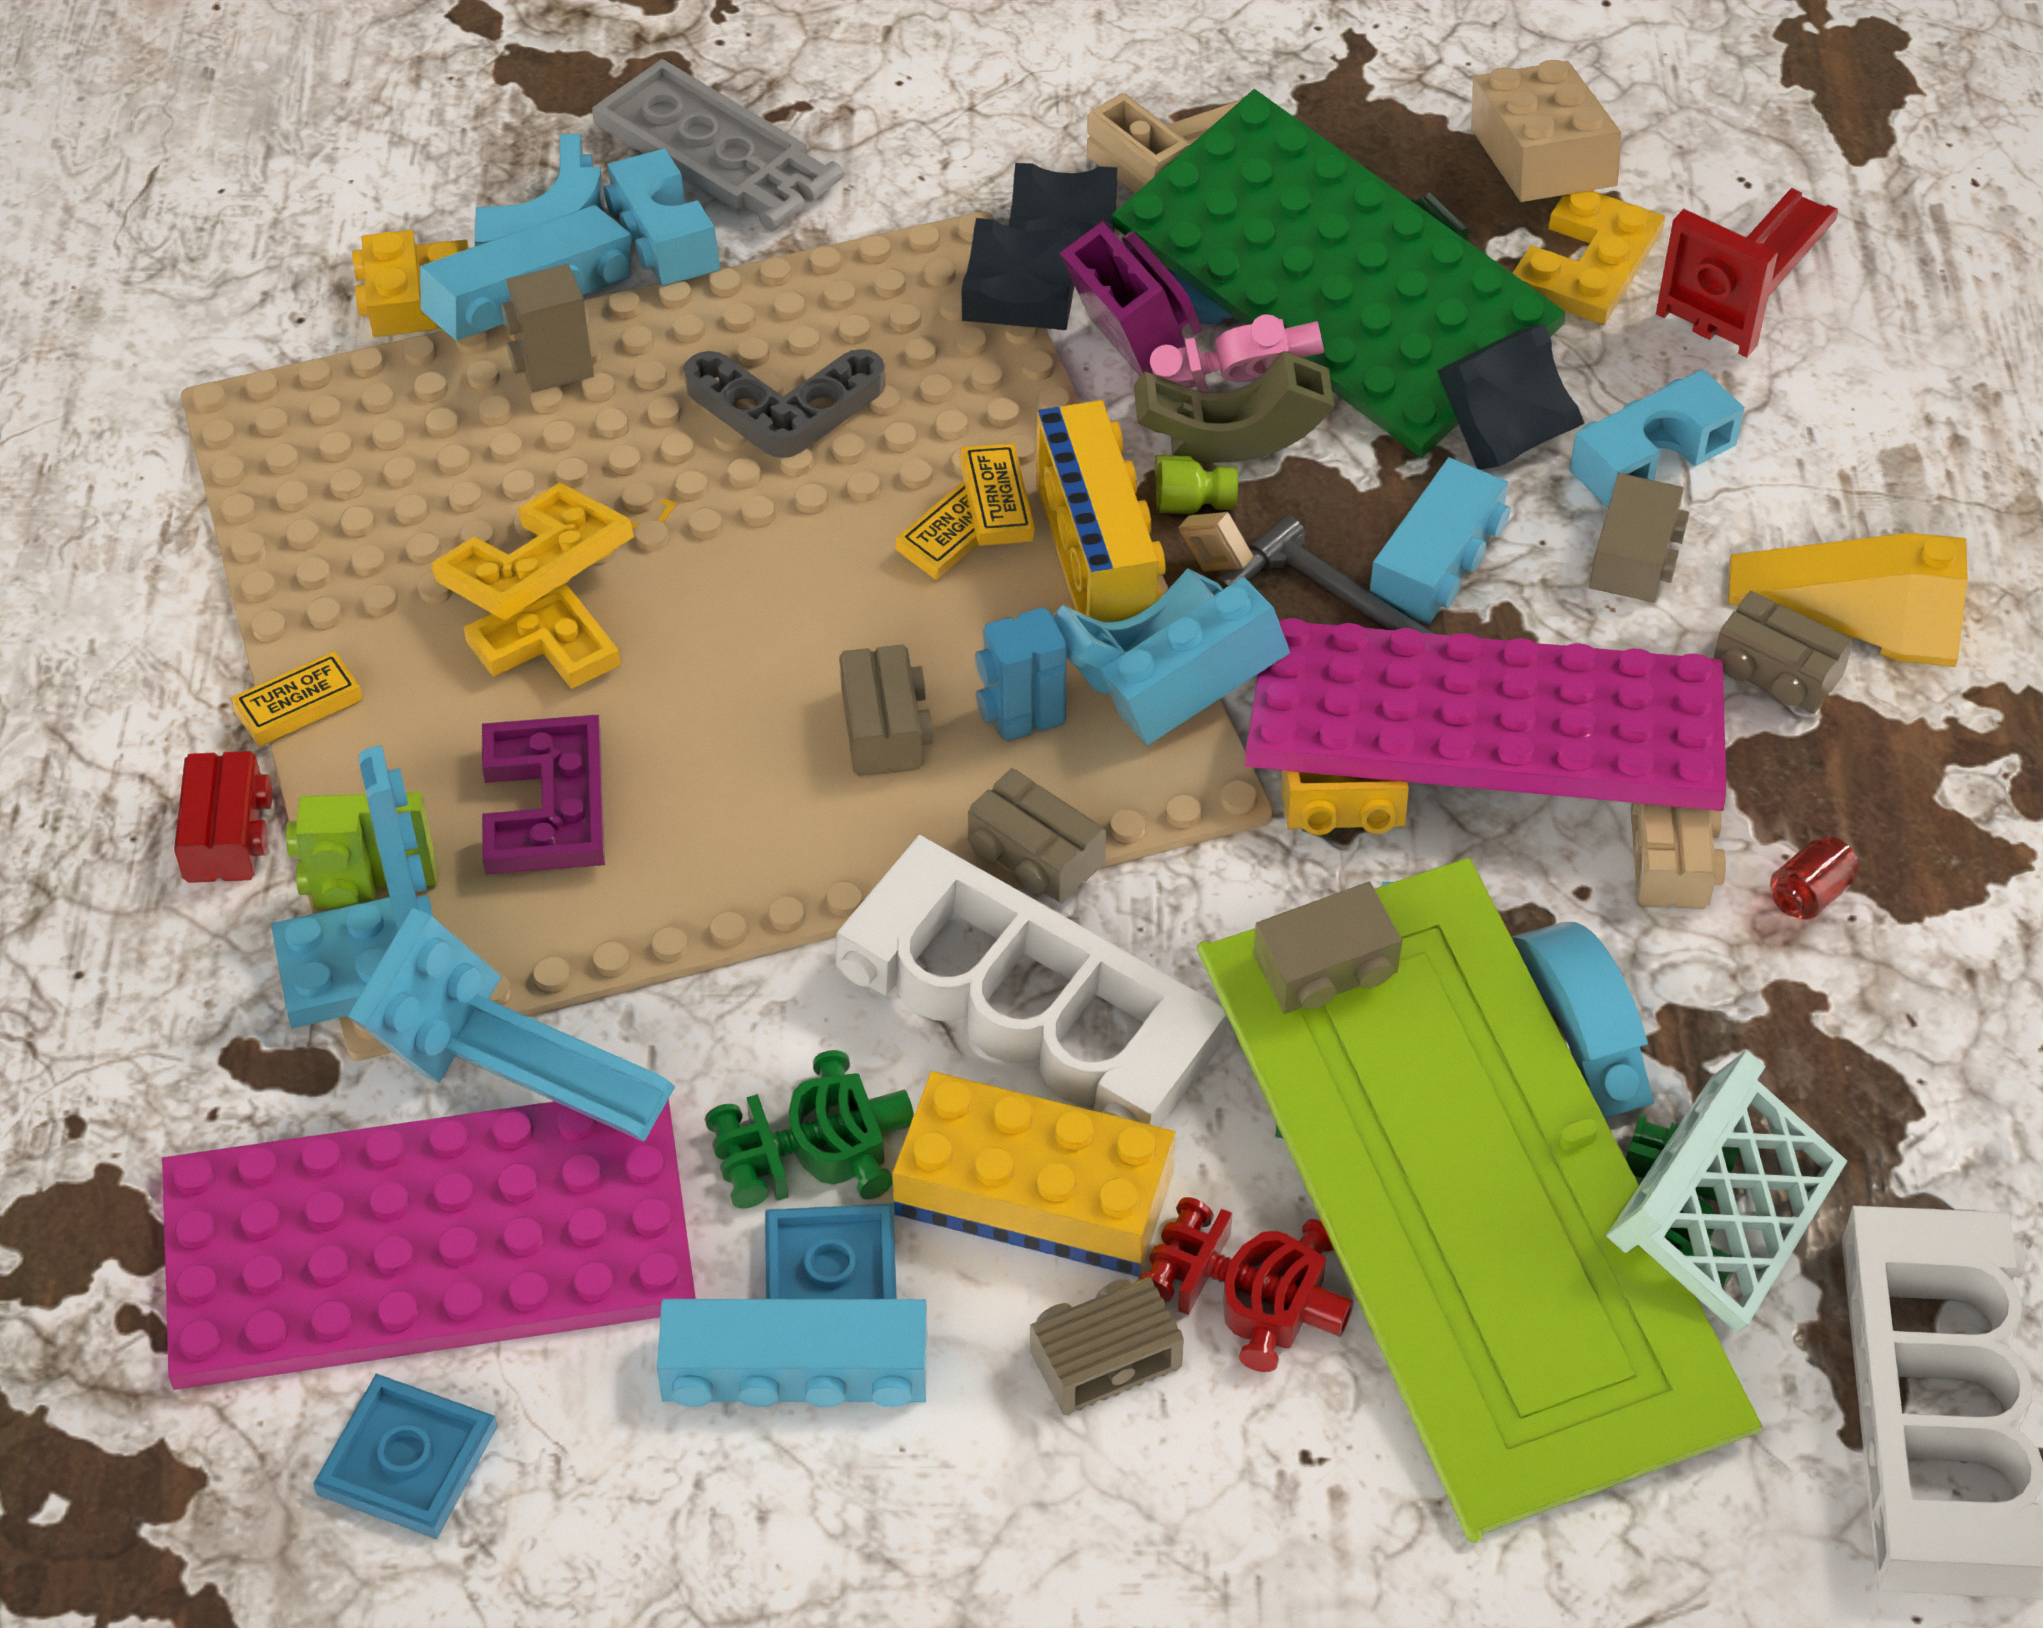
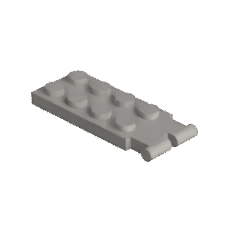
(716, 143)

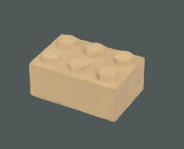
(1545, 130)

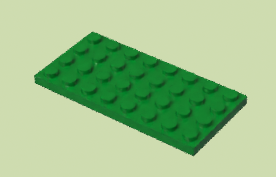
(1302, 232)

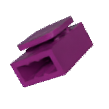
(1129, 294)

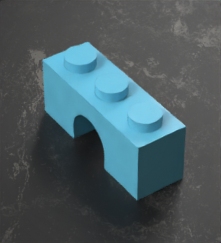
(668, 233)
(1685, 416)

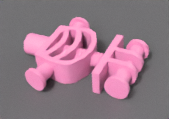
(1240, 353)

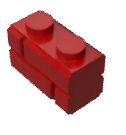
(220, 817)

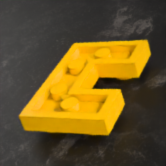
(1618, 246)
(570, 538)

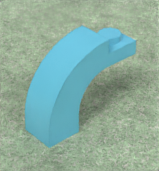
(576, 188)
(1097, 643)
(1593, 1010)

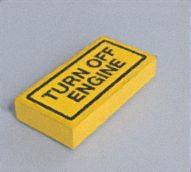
(996, 494)
(940, 535)
(296, 698)

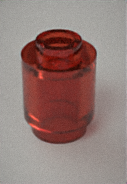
(1814, 877)

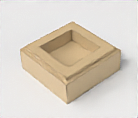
(1215, 542)

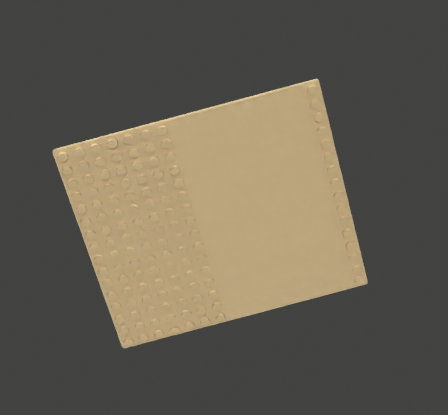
(727, 719)

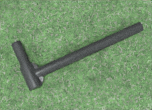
(1285, 545)

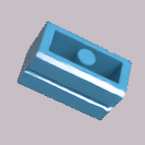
(1022, 674)

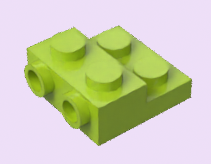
(341, 852)

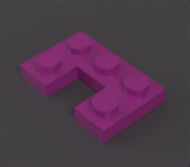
(571, 821)

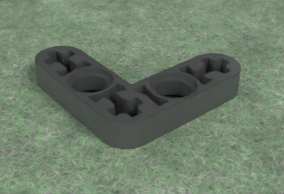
(793, 409)

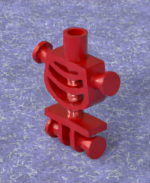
(1196, 1256)

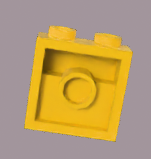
(392, 280)
(1334, 801)

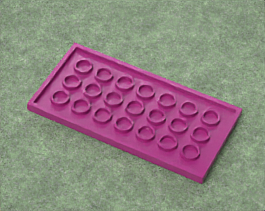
(1493, 715)
(416, 1240)

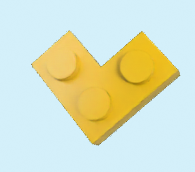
(549, 626)

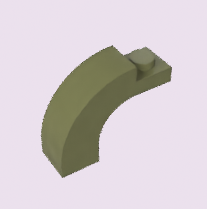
(1242, 422)

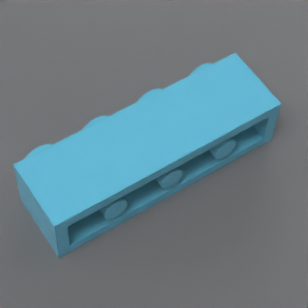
(468, 287)
(793, 1351)

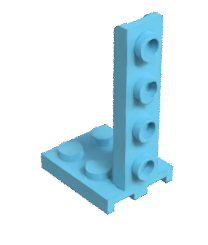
(334, 952)
(434, 1005)

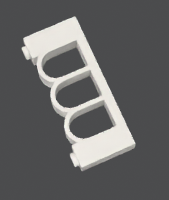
(932, 884)
(1931, 1542)

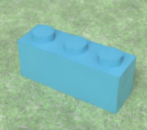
(1440, 540)
(1195, 661)

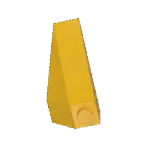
(1881, 589)

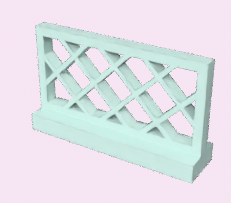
(1683, 1167)

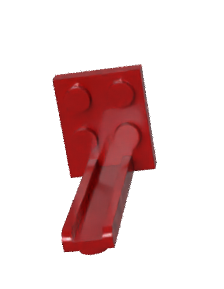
(1726, 278)

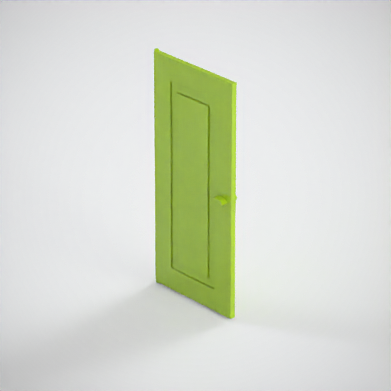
(1477, 1214)

